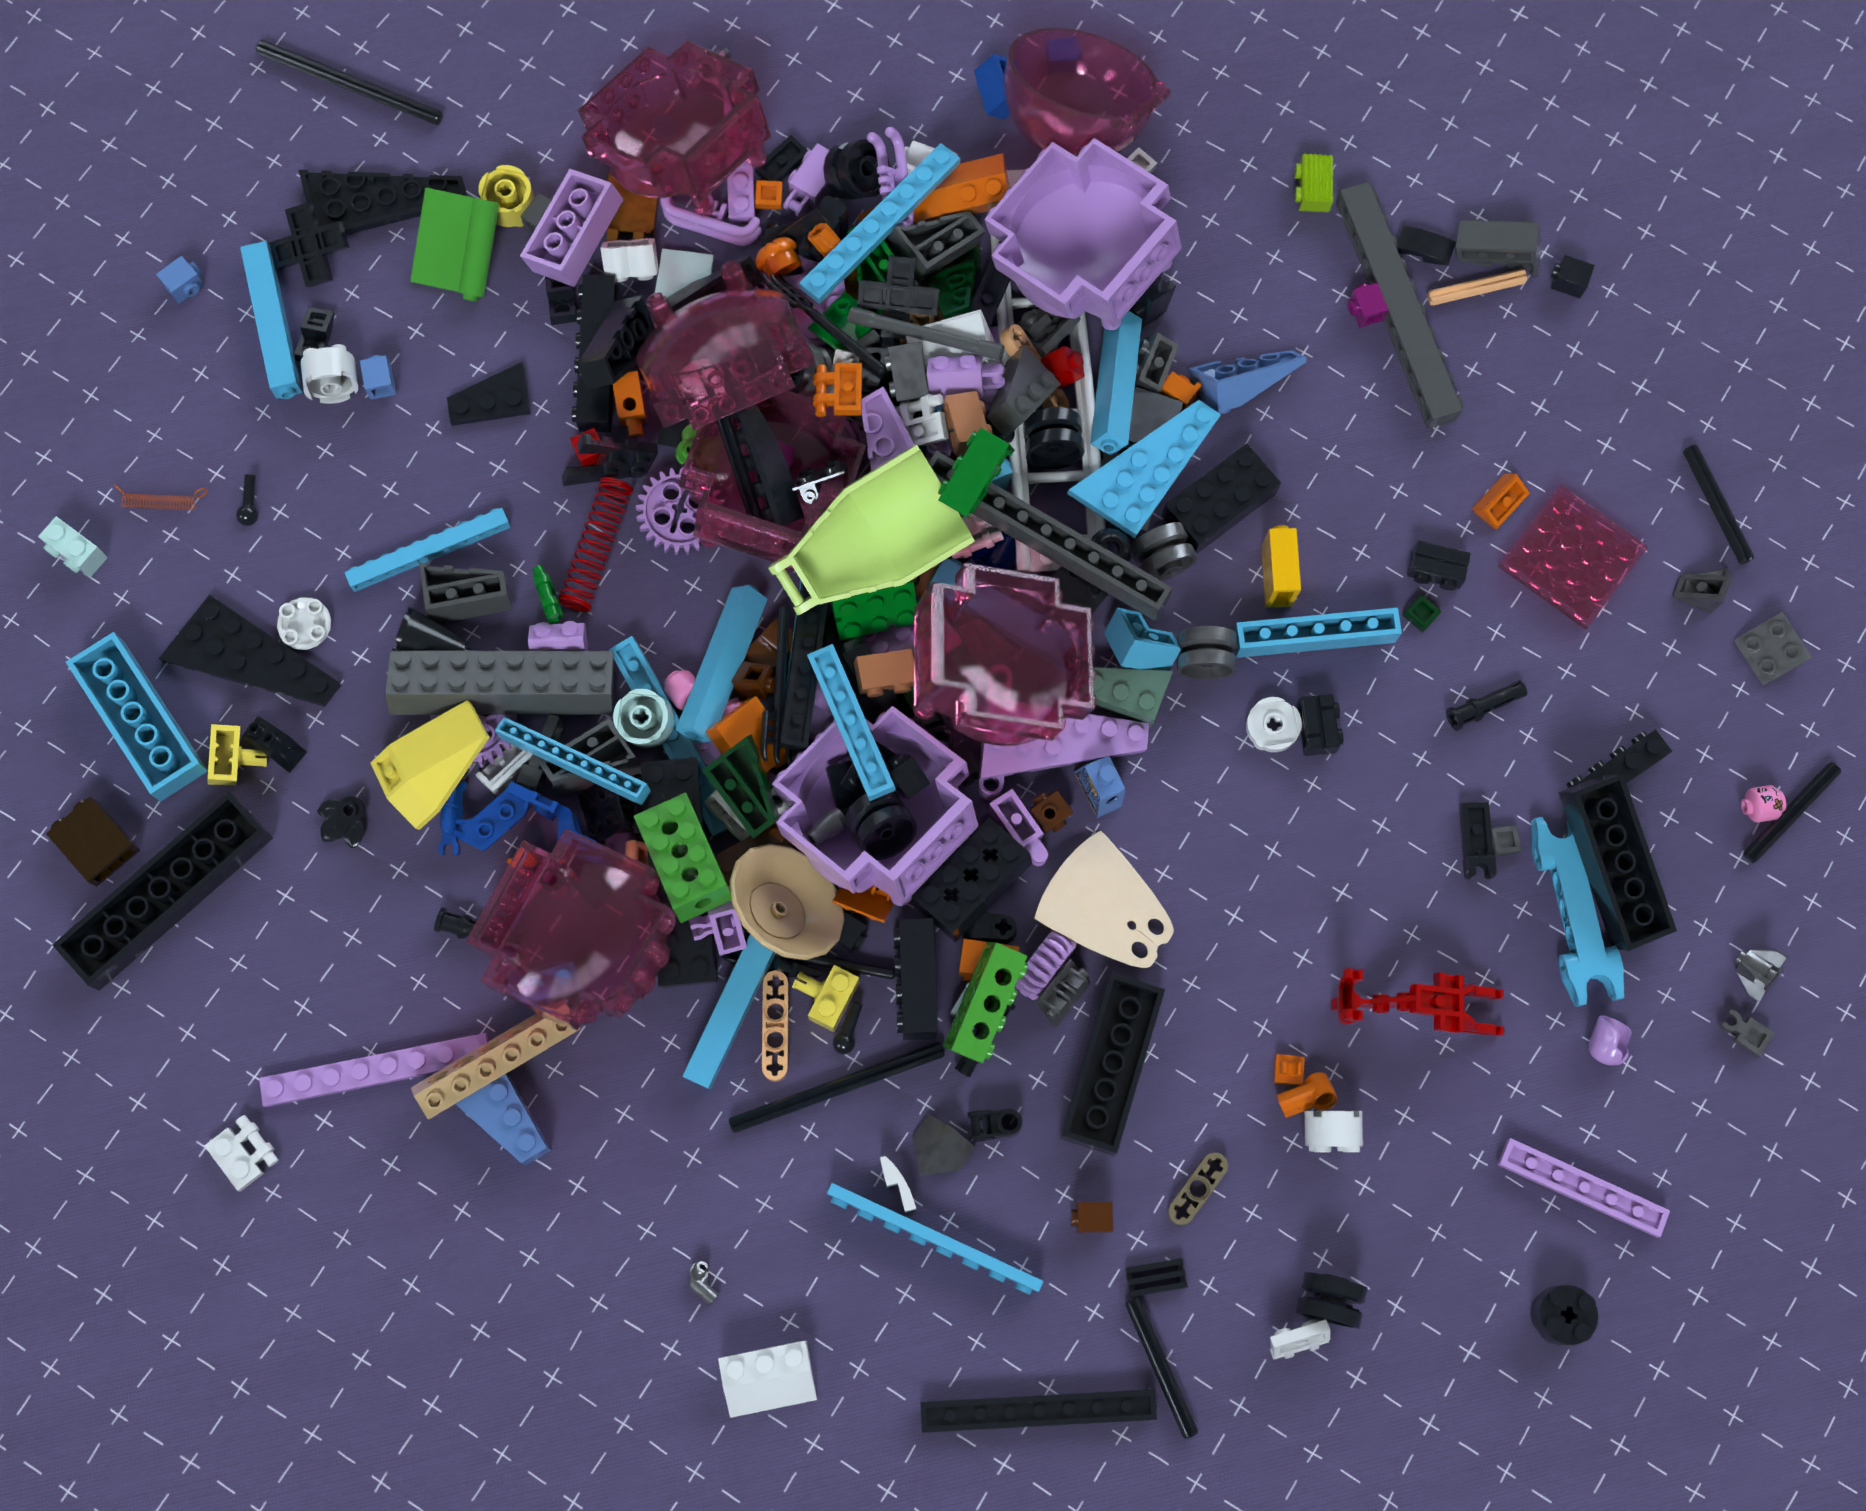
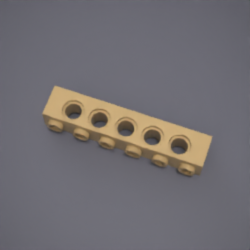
(488, 1063)

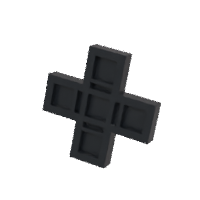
(309, 244)
(898, 294)

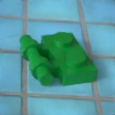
(546, 591)

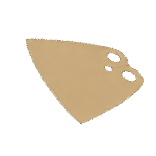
(1095, 900)

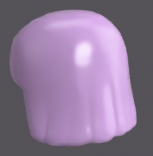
(1610, 1041)

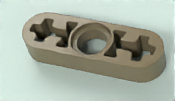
(1204, 1167)

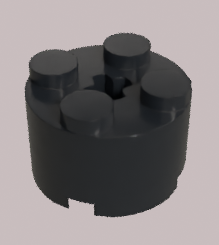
(1576, 1303)

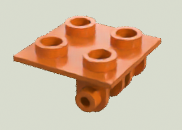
(871, 903)

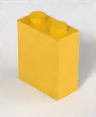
(1280, 567)

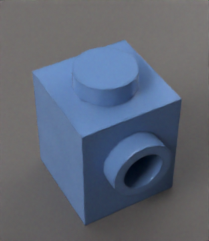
(181, 279)
(378, 377)

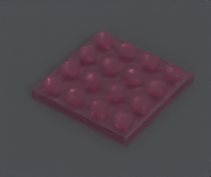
(1573, 557)

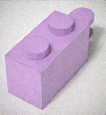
(808, 182)
(962, 375)
(1017, 822)

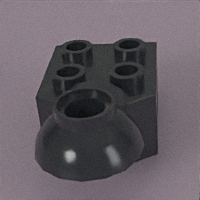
(1081, 592)

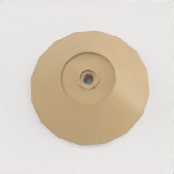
(785, 902)

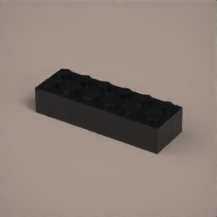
(1617, 861)
(1112, 1064)

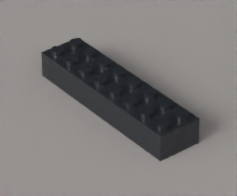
(162, 892)
(689, 960)

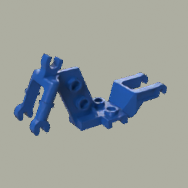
(498, 817)

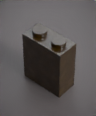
(92, 841)

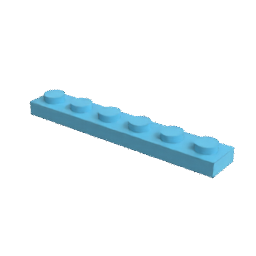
(851, 722)

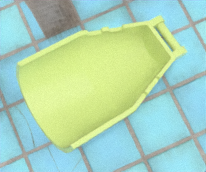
(875, 535)

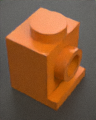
(1180, 389)

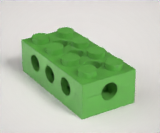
(683, 858)
(972, 1010)

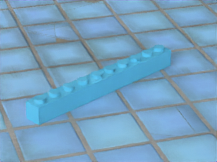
(427, 549)
(573, 761)

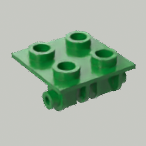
(838, 314)

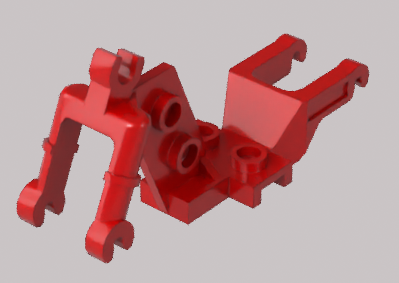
(1441, 1000)

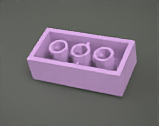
(572, 227)

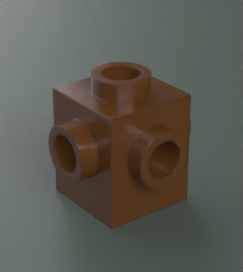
(1057, 803)

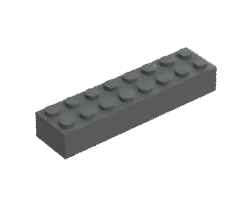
(501, 682)

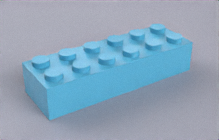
(136, 717)

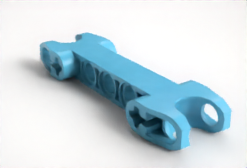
(1587, 953)

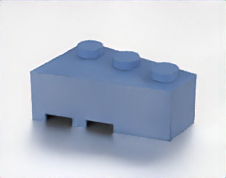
(507, 1119)

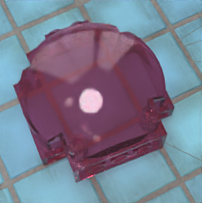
(677, 124)
(720, 351)
(713, 487)
(1002, 656)
(579, 914)

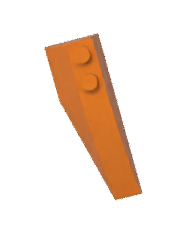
(970, 187)

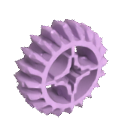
(1045, 964)

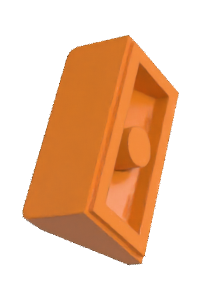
(1501, 500)

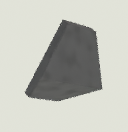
(1704, 589)
(939, 1147)

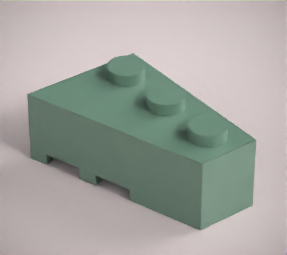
(1130, 692)

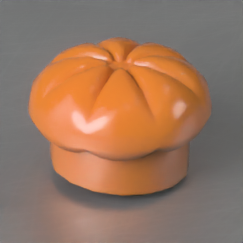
(778, 257)

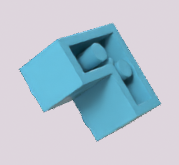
(1139, 645)

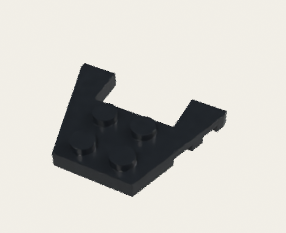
(614, 461)

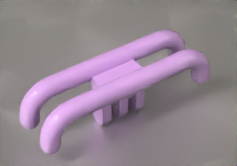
(891, 177)
(712, 224)

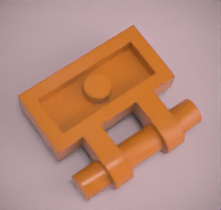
(847, 389)

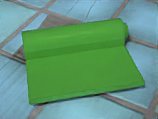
(455, 243)

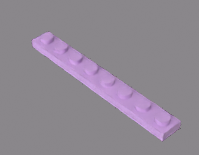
(366, 1071)

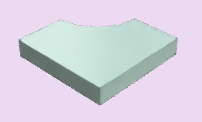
(681, 269)

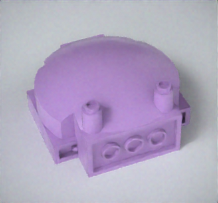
(1084, 232)
(940, 810)

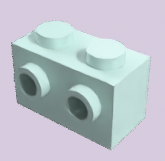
(73, 547)

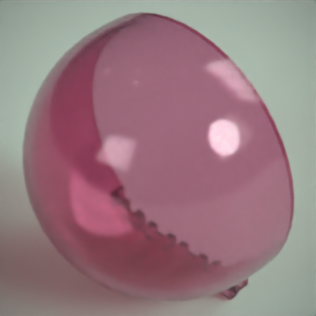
(1078, 88)

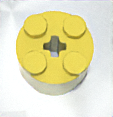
(509, 188)

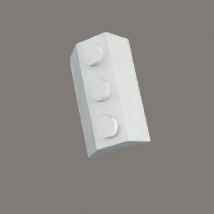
(968, 325)
(767, 1379)

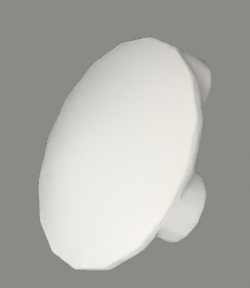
(303, 623)

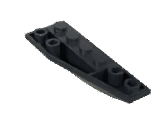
(769, 467)

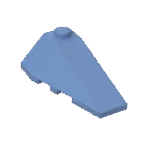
(1237, 383)

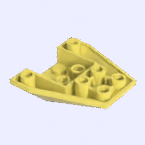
(429, 762)

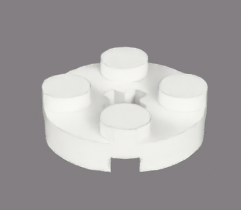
(1282, 712)

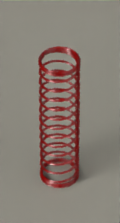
(586, 607)

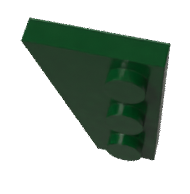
(955, 288)

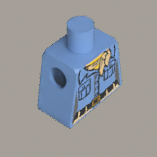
(1100, 783)

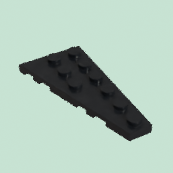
(371, 198)
(238, 651)

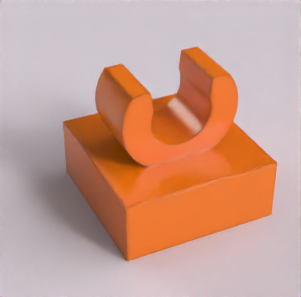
(768, 195)
(1288, 1070)

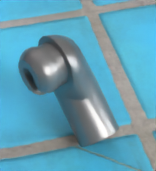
(699, 1282)

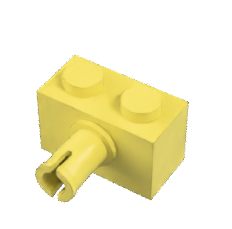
(228, 756)
(830, 996)

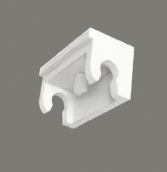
(504, 770)

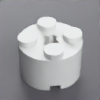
(329, 374)
(1333, 1129)

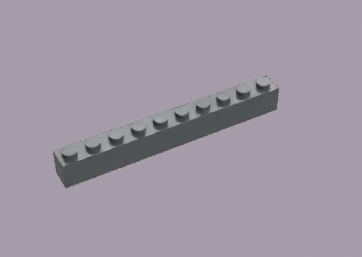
(1406, 316)
(1065, 546)

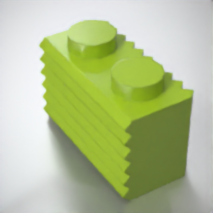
(1315, 183)

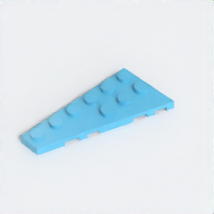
(1139, 478)

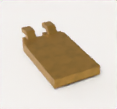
(635, 215)

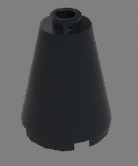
(423, 634)

